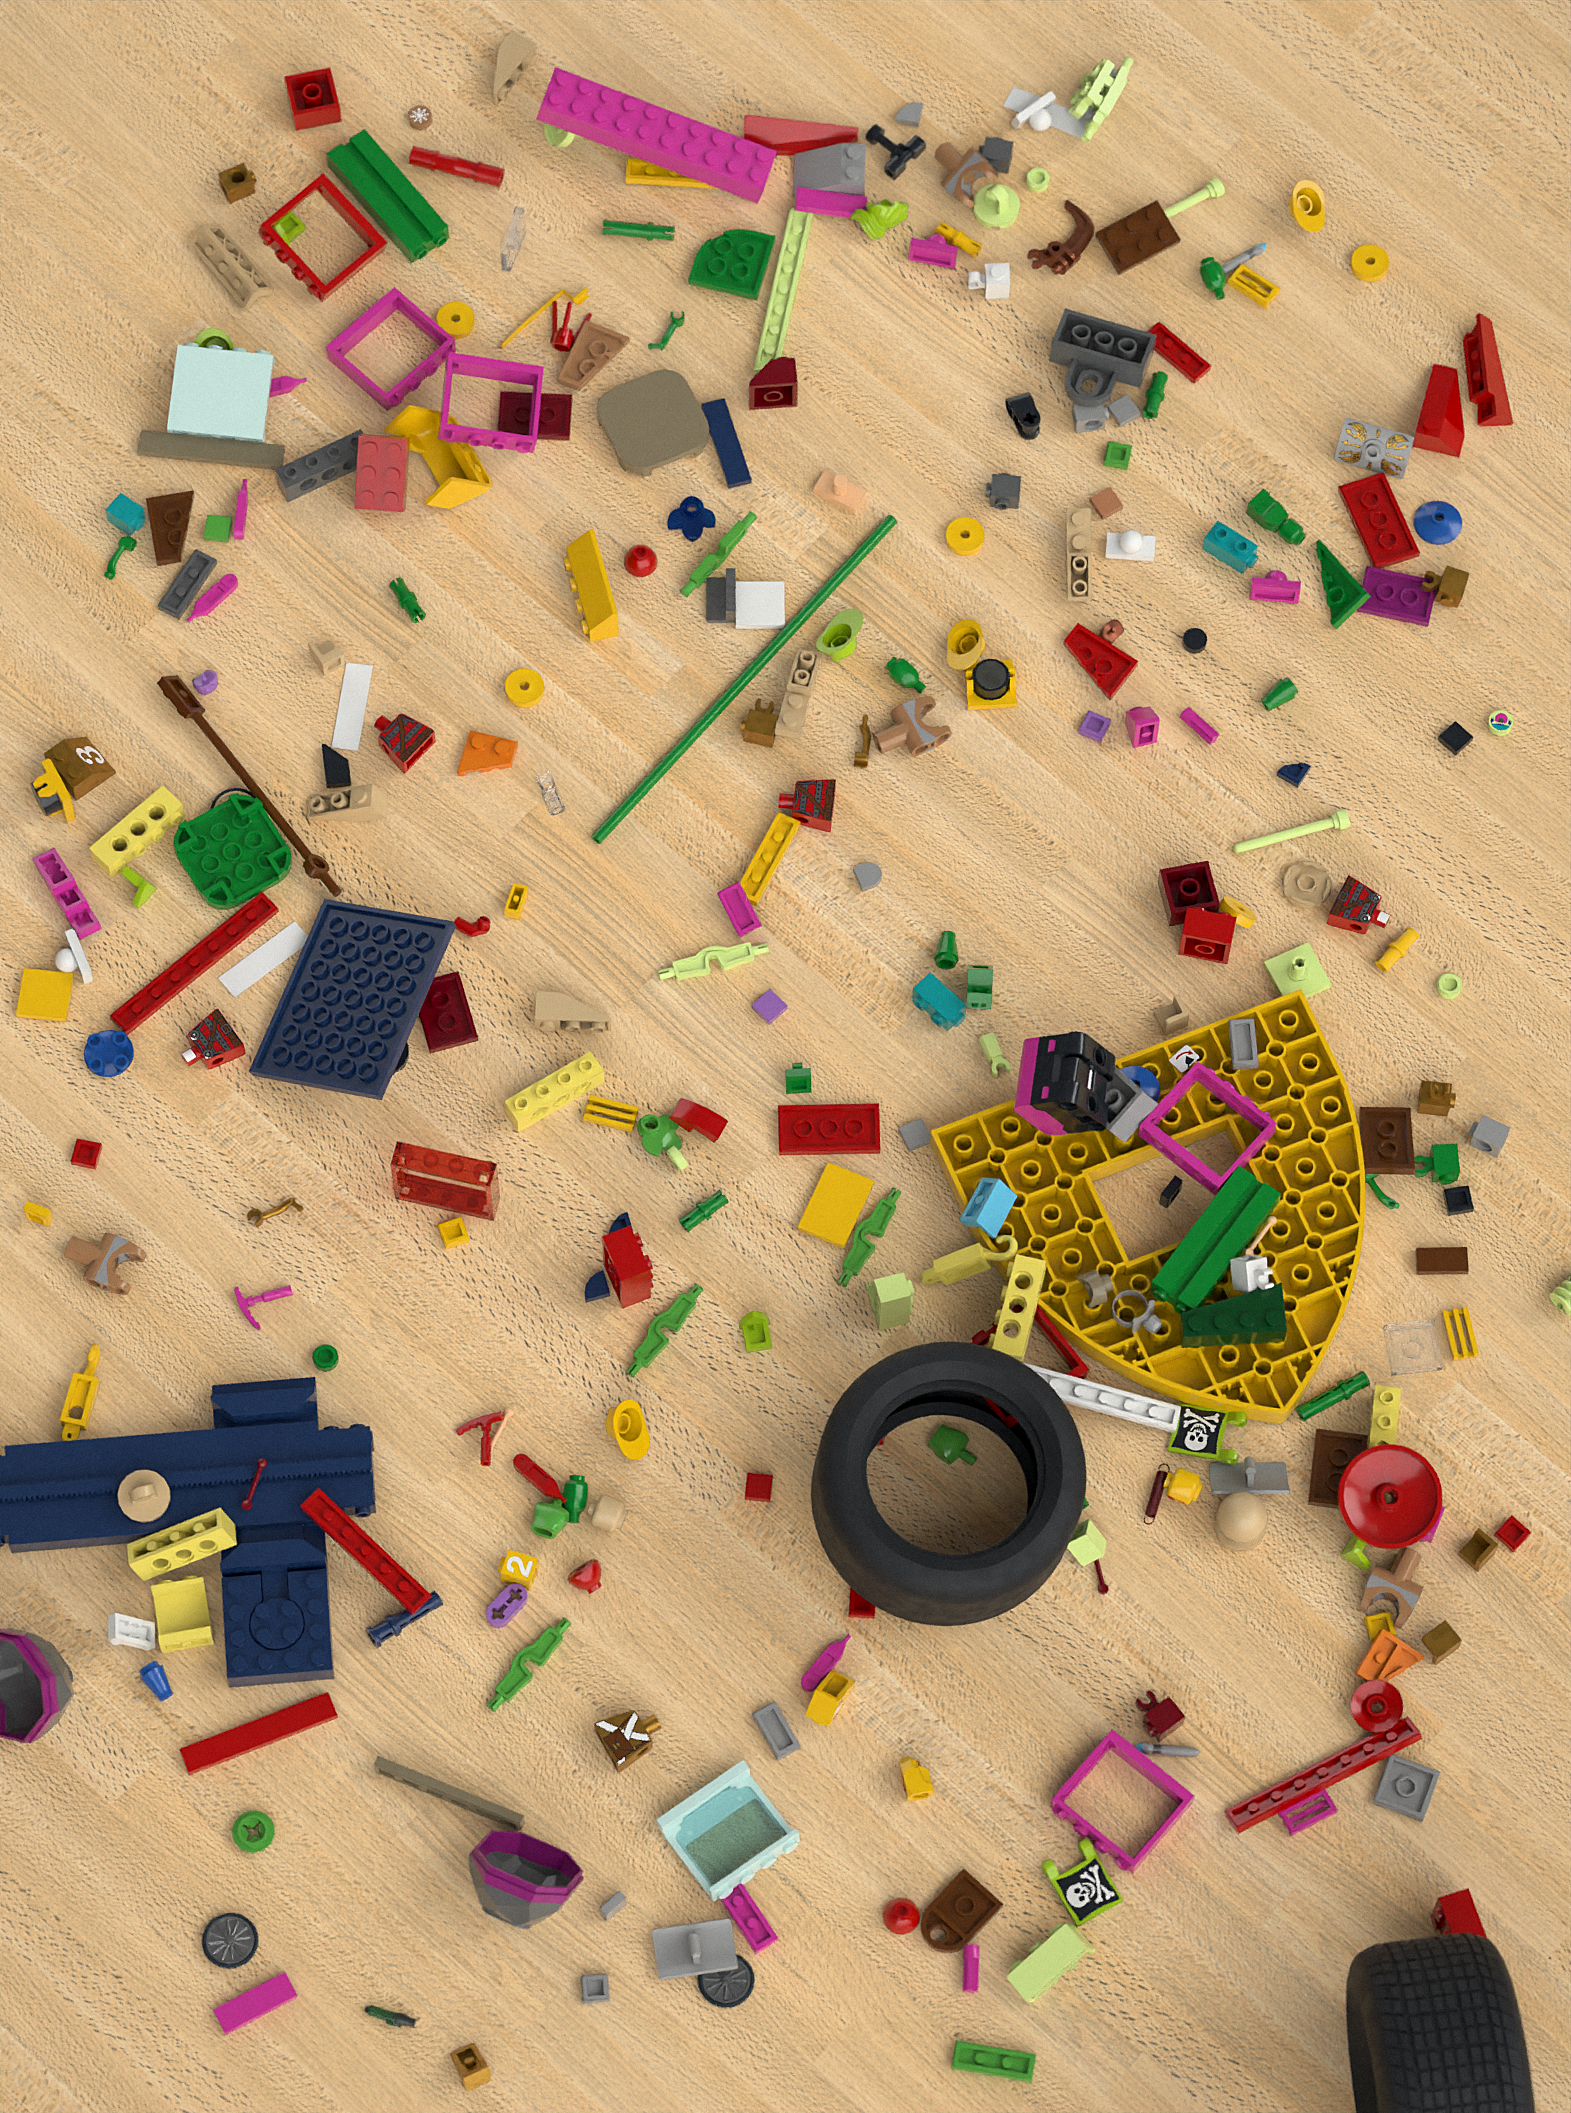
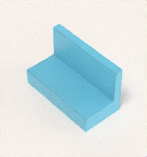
(989, 1206)

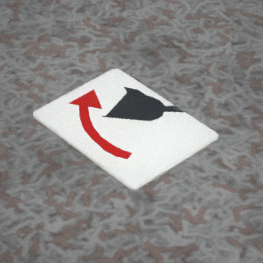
(1184, 1058)

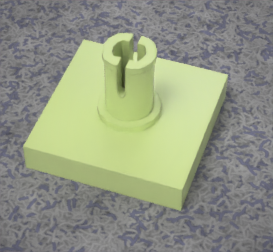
(1297, 971)

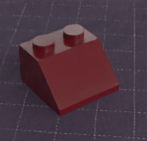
(774, 385)

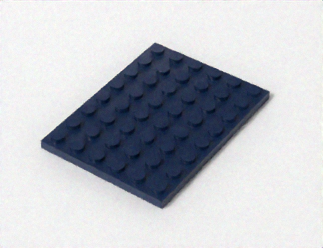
(352, 999)

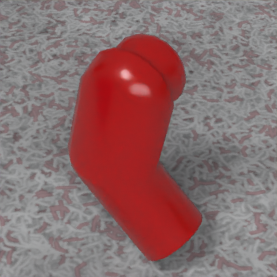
(473, 929)

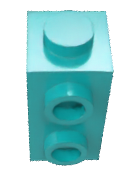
(1230, 547)
(939, 1002)

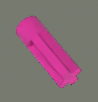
(1200, 726)
(971, 1968)

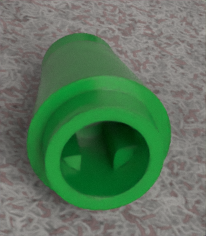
(1279, 694)
(946, 952)

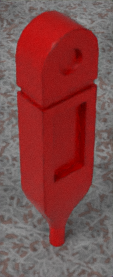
(537, 1476)

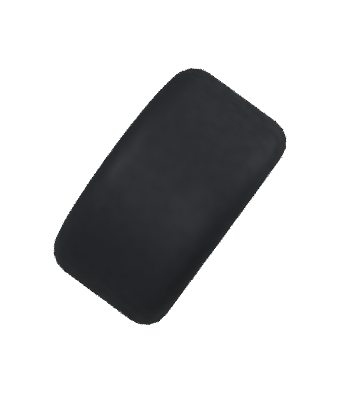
(950, 1382)

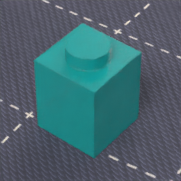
(125, 514)

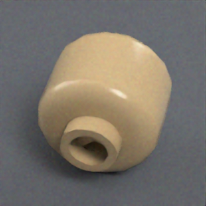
(607, 1513)

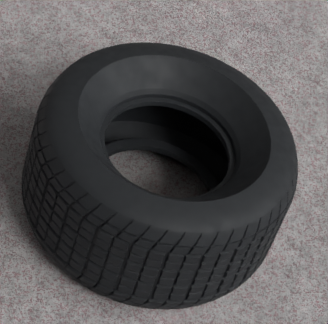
(1436, 2029)

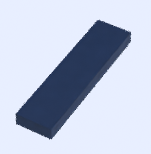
(726, 443)

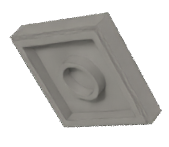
(1406, 1787)

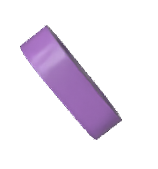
(511, 1609)

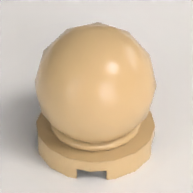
(1241, 1521)

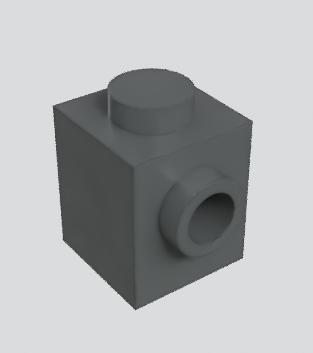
(998, 153)
(1004, 491)

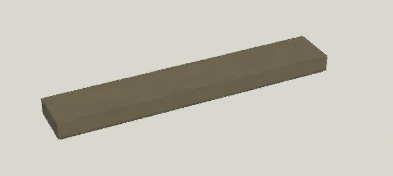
(211, 450)
(449, 1793)

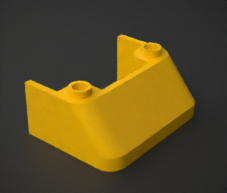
(452, 464)

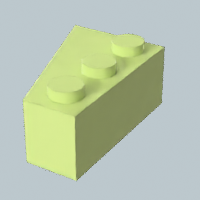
(891, 1300)
(1049, 1961)

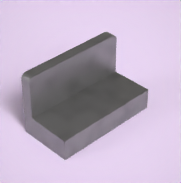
(721, 598)

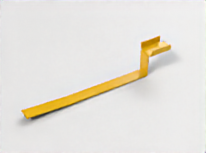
(578, 299)

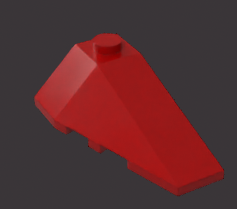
(1441, 416)

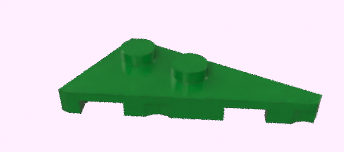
(1342, 589)

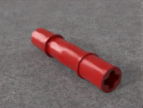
(456, 166)

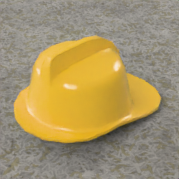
(1307, 206)
(965, 644)
(629, 1428)

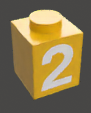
(518, 1569)

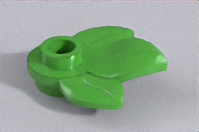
(660, 1136)

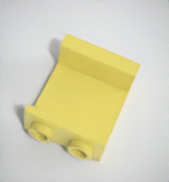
(182, 1614)

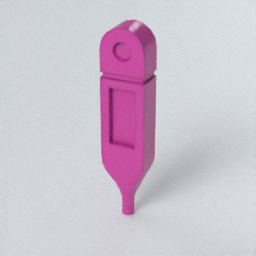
(284, 385)
(241, 512)
(214, 596)
(824, 1665)

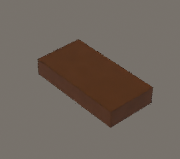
(1442, 1260)

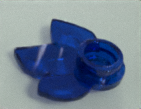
(691, 521)

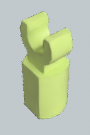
(993, 1053)

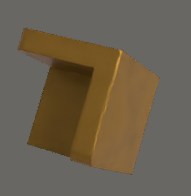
(1478, 1550)
(1441, 1641)

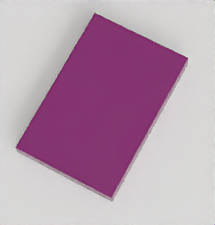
(1397, 596)

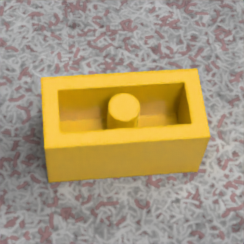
(516, 901)

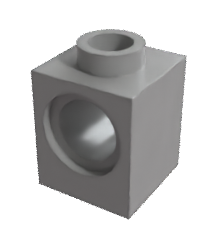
(1089, 418)
(1488, 1136)

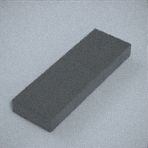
(187, 584)

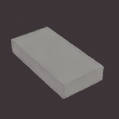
(1243, 1043)
(776, 1731)

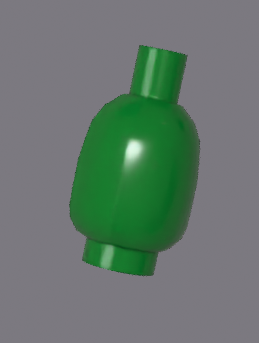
(1213, 276)
(904, 674)
(576, 1496)

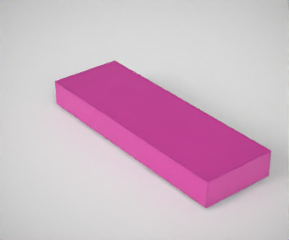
(828, 202)
(749, 1919)
(255, 2003)

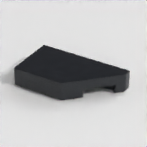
(336, 768)

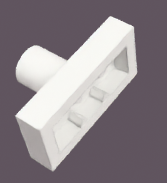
(131, 1631)

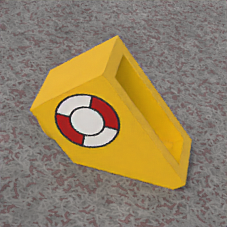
(829, 1698)

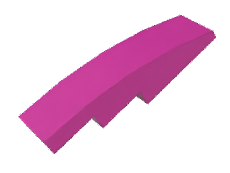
(66, 893)

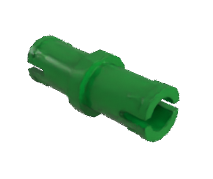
(1155, 395)
(407, 600)
(703, 1211)

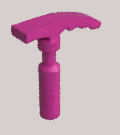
(265, 1297)

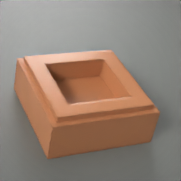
(1106, 503)

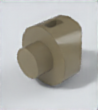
(1096, 1286)

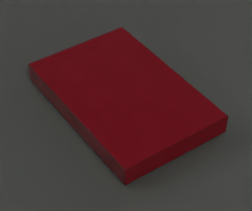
(553, 415)
(447, 1015)

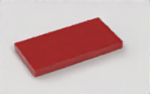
(1378, 521)
(829, 1129)

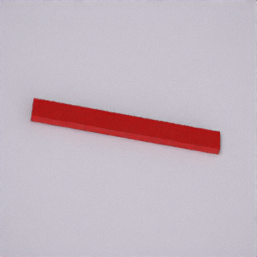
(194, 963)
(1322, 1775)

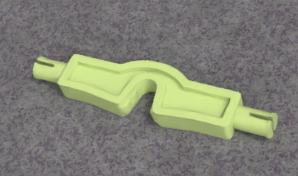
(726, 957)

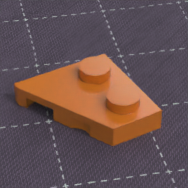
(486, 753)
(1386, 1658)

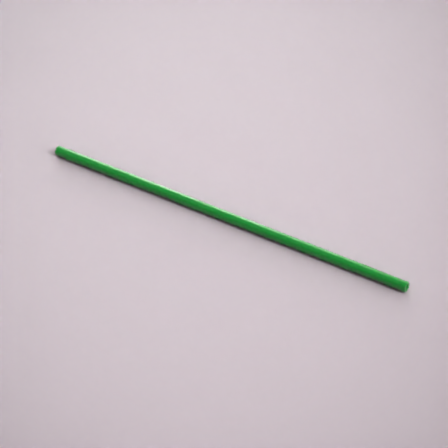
(743, 680)

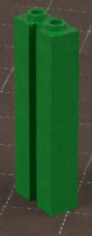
(388, 196)
(1213, 1240)

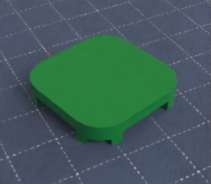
(232, 852)

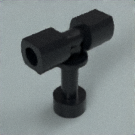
(899, 153)

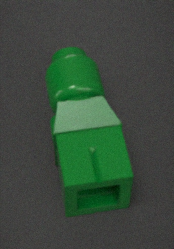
(1273, 517)

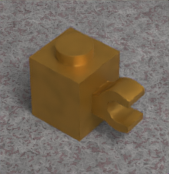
(1449, 585)
(760, 725)
(1435, 1098)

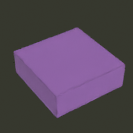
(1094, 726)
(769, 1006)

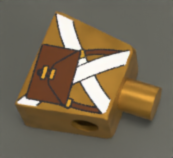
(626, 1737)

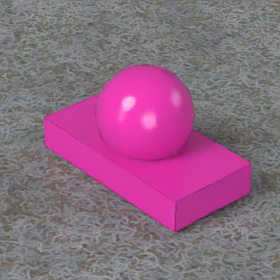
(933, 251)
(1275, 588)

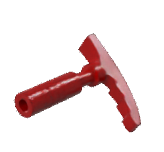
(485, 1423)

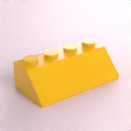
(592, 587)

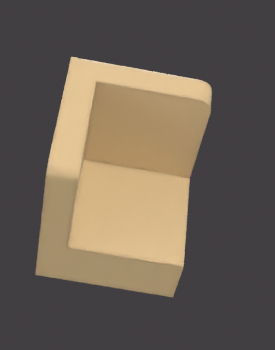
(327, 656)
(1172, 1017)

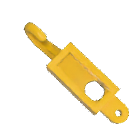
(81, 1394)

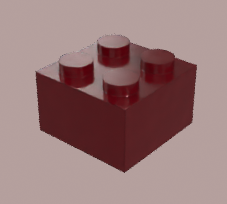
(1187, 887)

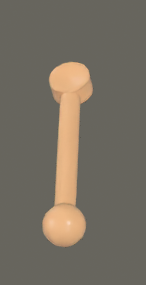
(1271, 1220)
(508, 1412)

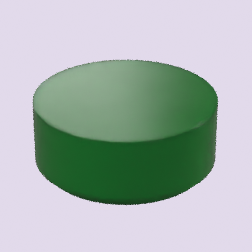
(325, 1358)

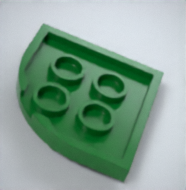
(733, 263)

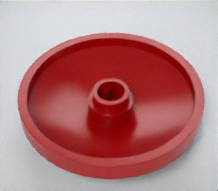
(1414, 1494)

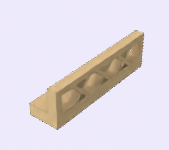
(228, 266)

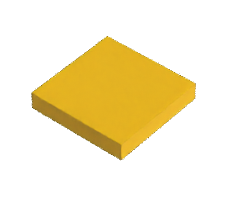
(45, 995)

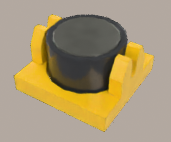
(990, 682)
(52, 793)

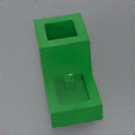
(979, 986)

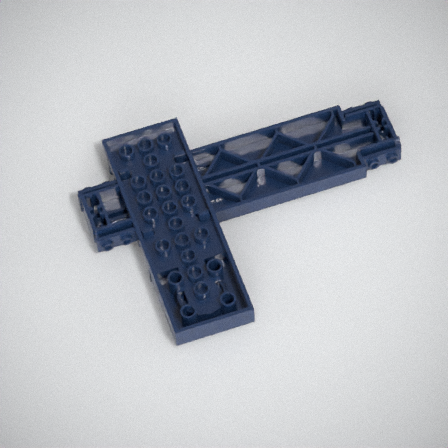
(279, 1568)

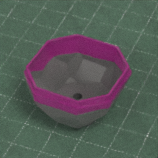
(32, 1686)
(522, 1877)

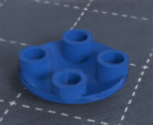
(108, 1053)

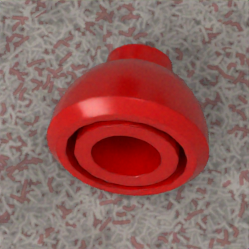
(640, 561)
(586, 1576)
(901, 1916)

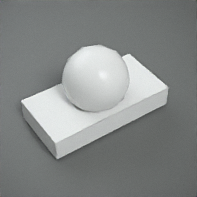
(1036, 114)
(1130, 546)
(70, 958)

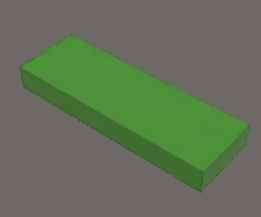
(993, 2061)

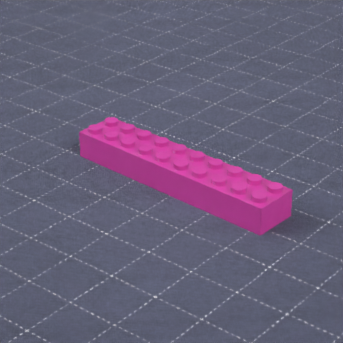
(656, 135)

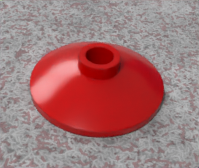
(1379, 1693)

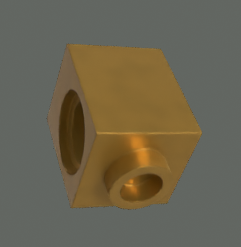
(237, 191)

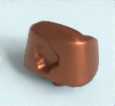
(1111, 631)

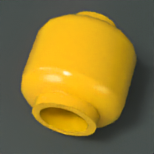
(1183, 1486)

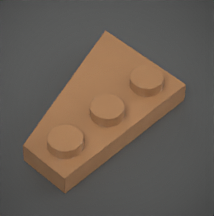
(590, 354)

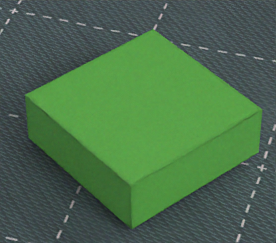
(1117, 455)
(217, 528)

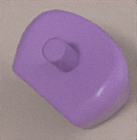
(206, 682)

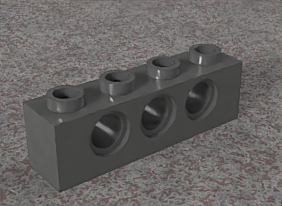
(318, 467)

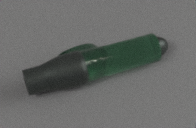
(391, 2018)

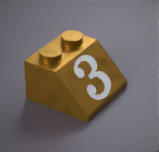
(79, 765)

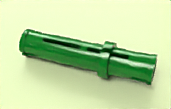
(638, 230)
(1341, 1391)

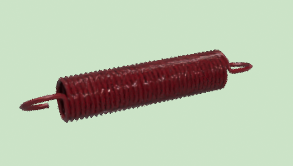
(1156, 1494)

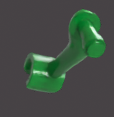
(669, 332)
(124, 543)
(1387, 1201)

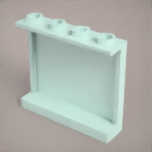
(220, 393)

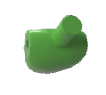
(950, 1445)
(549, 1518)

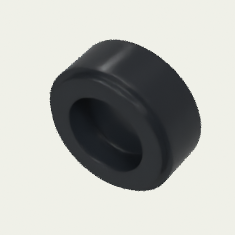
(1194, 640)

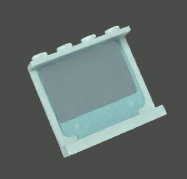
(727, 1832)

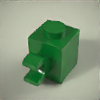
(1442, 1163)

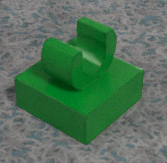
(798, 1079)

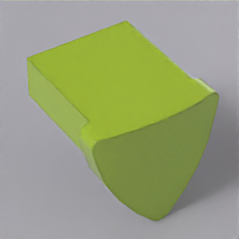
(289, 227)
(145, 887)
(756, 1331)
(1353, 1553)

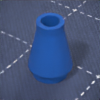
(155, 1679)

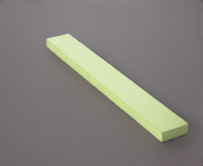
(784, 288)

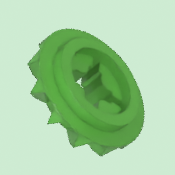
(251, 1820)

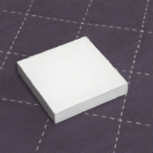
(760, 605)

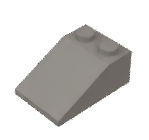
(832, 169)
(1127, 1105)

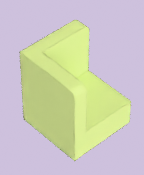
(1087, 1543)

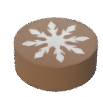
(420, 117)

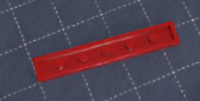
(365, 1551)
(258, 1733)

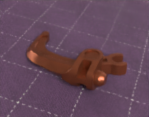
(1064, 256)

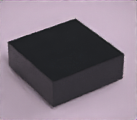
(1455, 738)
(1171, 1192)
(1458, 1200)

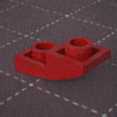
(693, 1115)

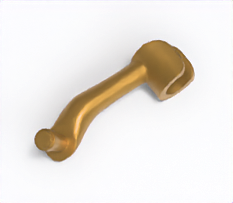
(861, 759)
(273, 1212)

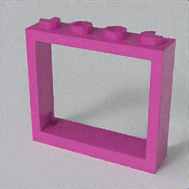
(371, 319)
(494, 370)
(1180, 1156)
(1146, 1768)

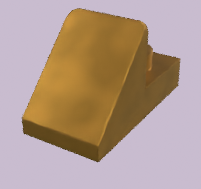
(471, 2066)

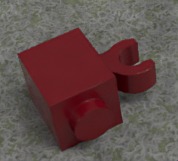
(1160, 1717)

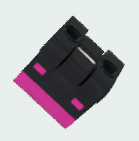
(1064, 1083)

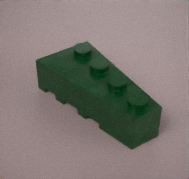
(1237, 1320)

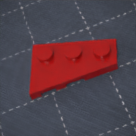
(1100, 659)

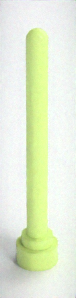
(1213, 189)
(1338, 820)

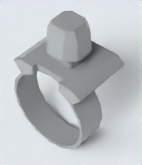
(1150, 1322)

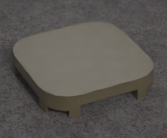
(653, 421)

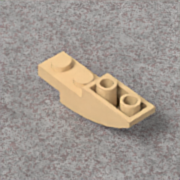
(1078, 554)
(798, 694)

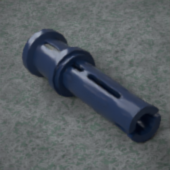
(395, 1623)

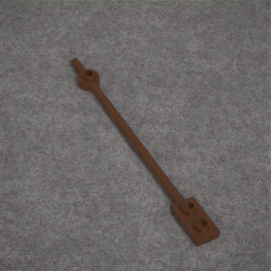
(190, 707)

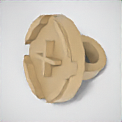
(144, 1496)

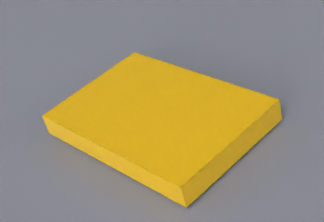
(836, 1205)

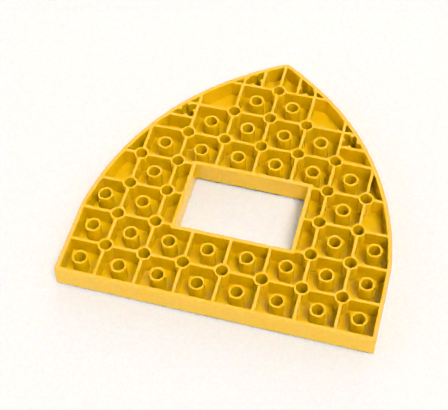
(1310, 1249)

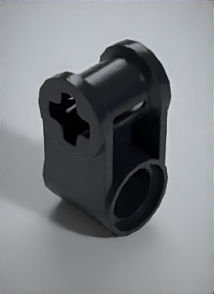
(1024, 415)

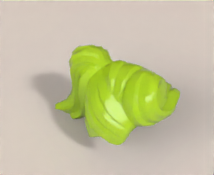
(880, 217)

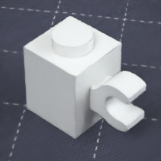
(995, 280)
(1250, 1273)

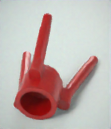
(563, 339)

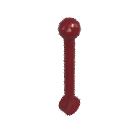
(246, 1504)
(1103, 1588)

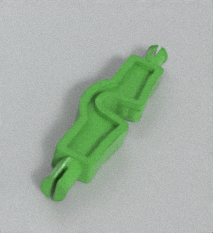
(714, 561)
(876, 1226)
(656, 1340)
(536, 1653)

